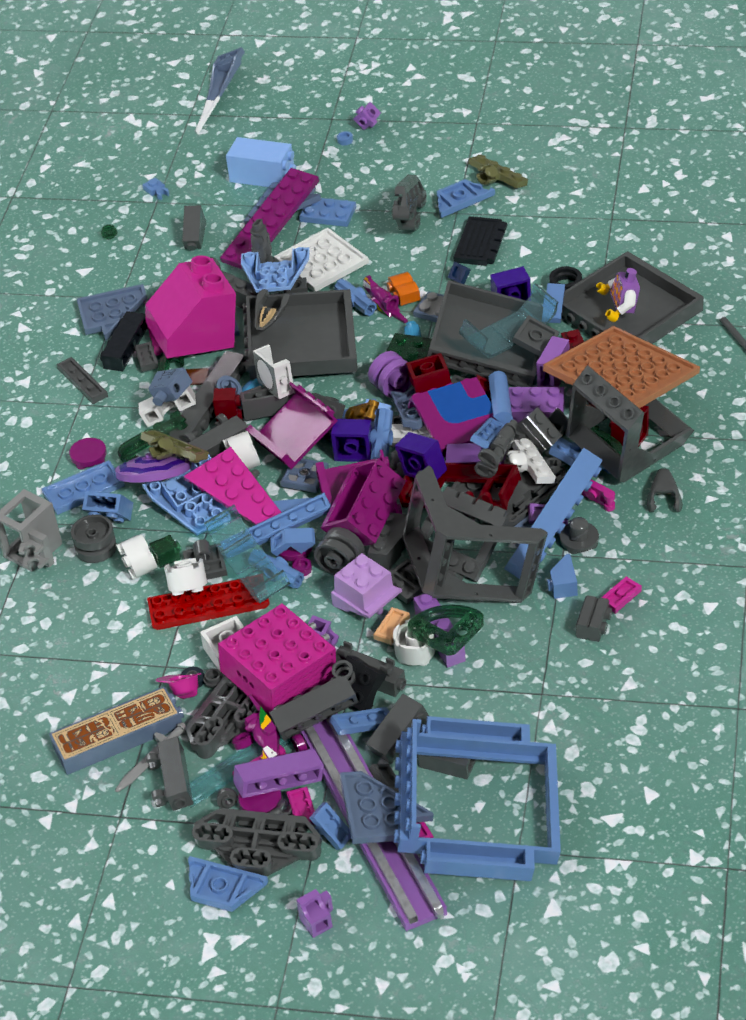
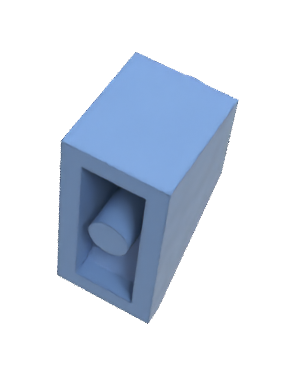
(563, 579)

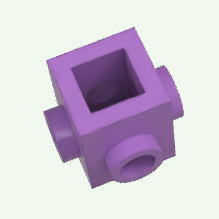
(367, 116)

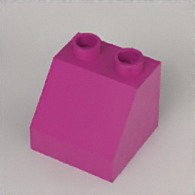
(193, 310)

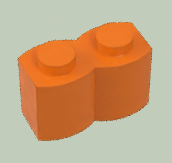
(404, 288)

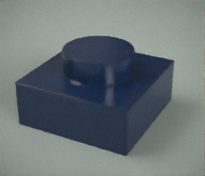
(459, 273)

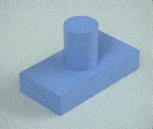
(331, 826)

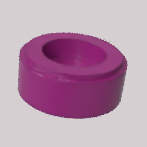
(302, 565)
(242, 740)
(298, 743)

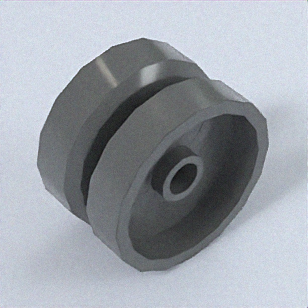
(93, 538)
(337, 549)

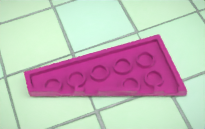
(233, 484)

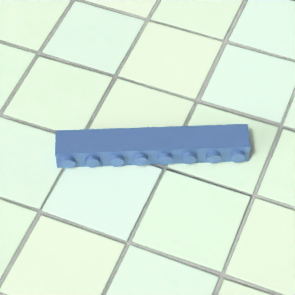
(560, 505)

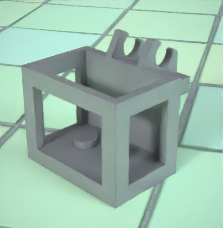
(37, 533)

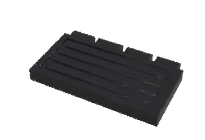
(480, 241)

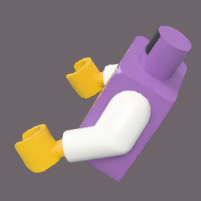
(623, 291)

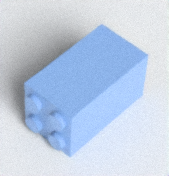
(259, 161)

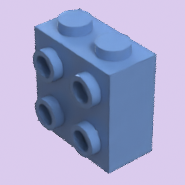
(108, 505)

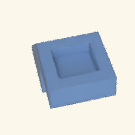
(297, 538)

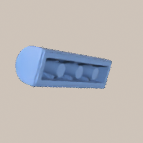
(500, 397)

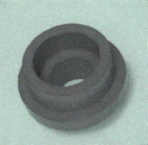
(212, 677)
(226, 793)

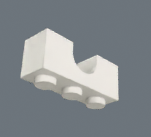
(152, 413)

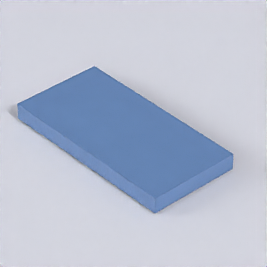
(71, 490)

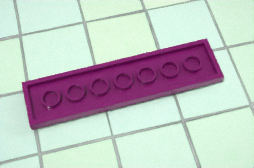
(274, 212)

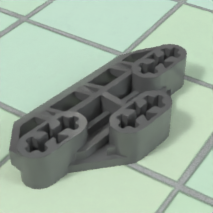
(405, 207)
(528, 492)
(221, 725)
(268, 848)

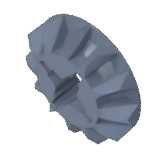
(229, 381)

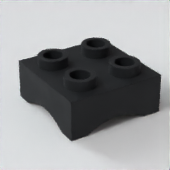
(366, 682)

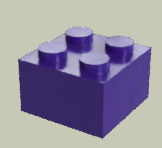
(512, 283)
(351, 440)
(419, 452)

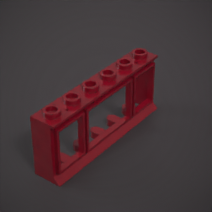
(465, 472)

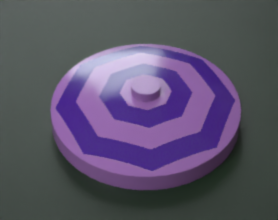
(151, 469)

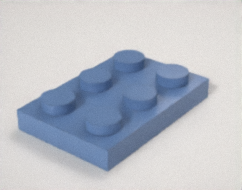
(329, 212)

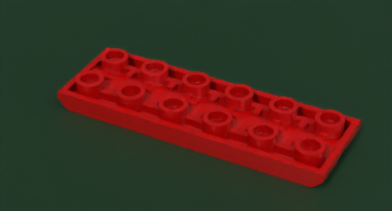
(211, 603)

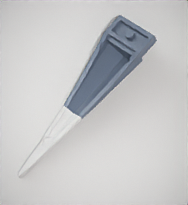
(222, 73)

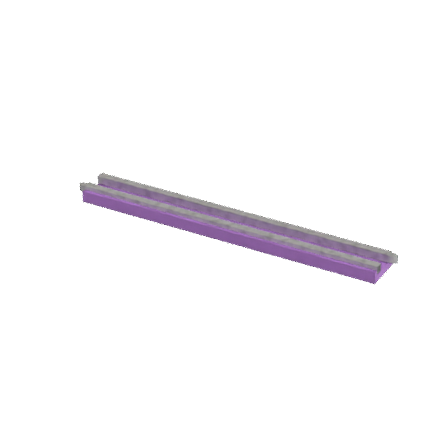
(399, 873)

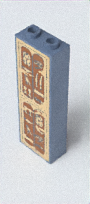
(116, 730)

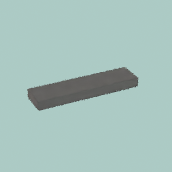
(82, 380)

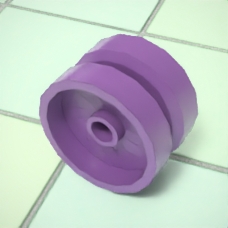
(389, 373)

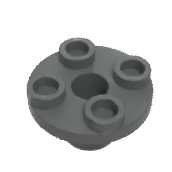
(579, 536)

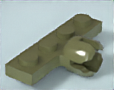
(491, 171)
(166, 445)

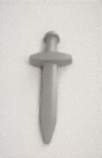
(143, 765)

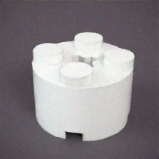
(243, 448)
(137, 556)
(186, 576)
(410, 650)

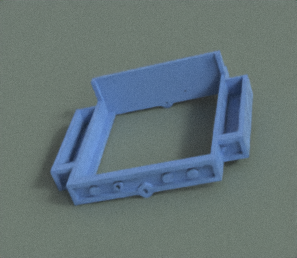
(473, 741)

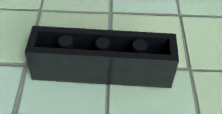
(122, 343)

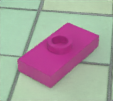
(301, 803)

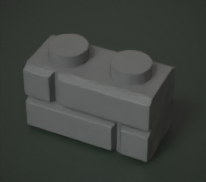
(539, 429)
(593, 618)

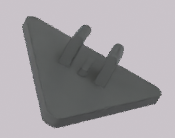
(559, 420)

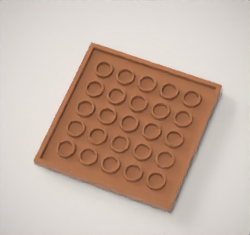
(627, 363)

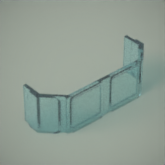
(499, 336)
(245, 555)

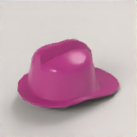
(181, 687)

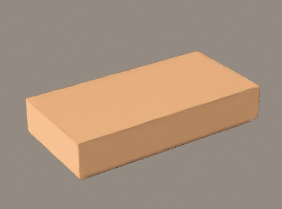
(385, 630)

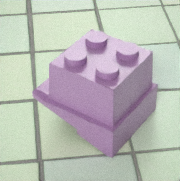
(363, 587)

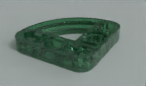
(446, 638)

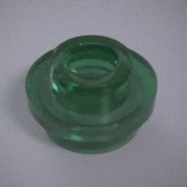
(109, 231)

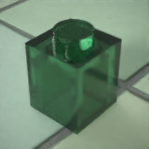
(165, 551)

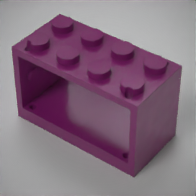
(365, 500)

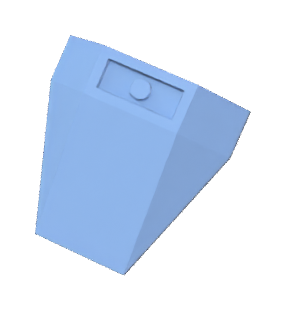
(274, 275)
(184, 500)

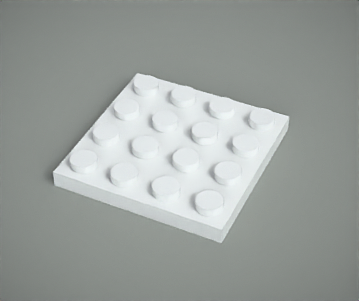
(328, 260)

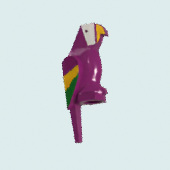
(384, 300)
(263, 731)

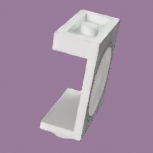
(273, 376)

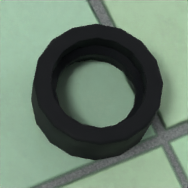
(565, 273)

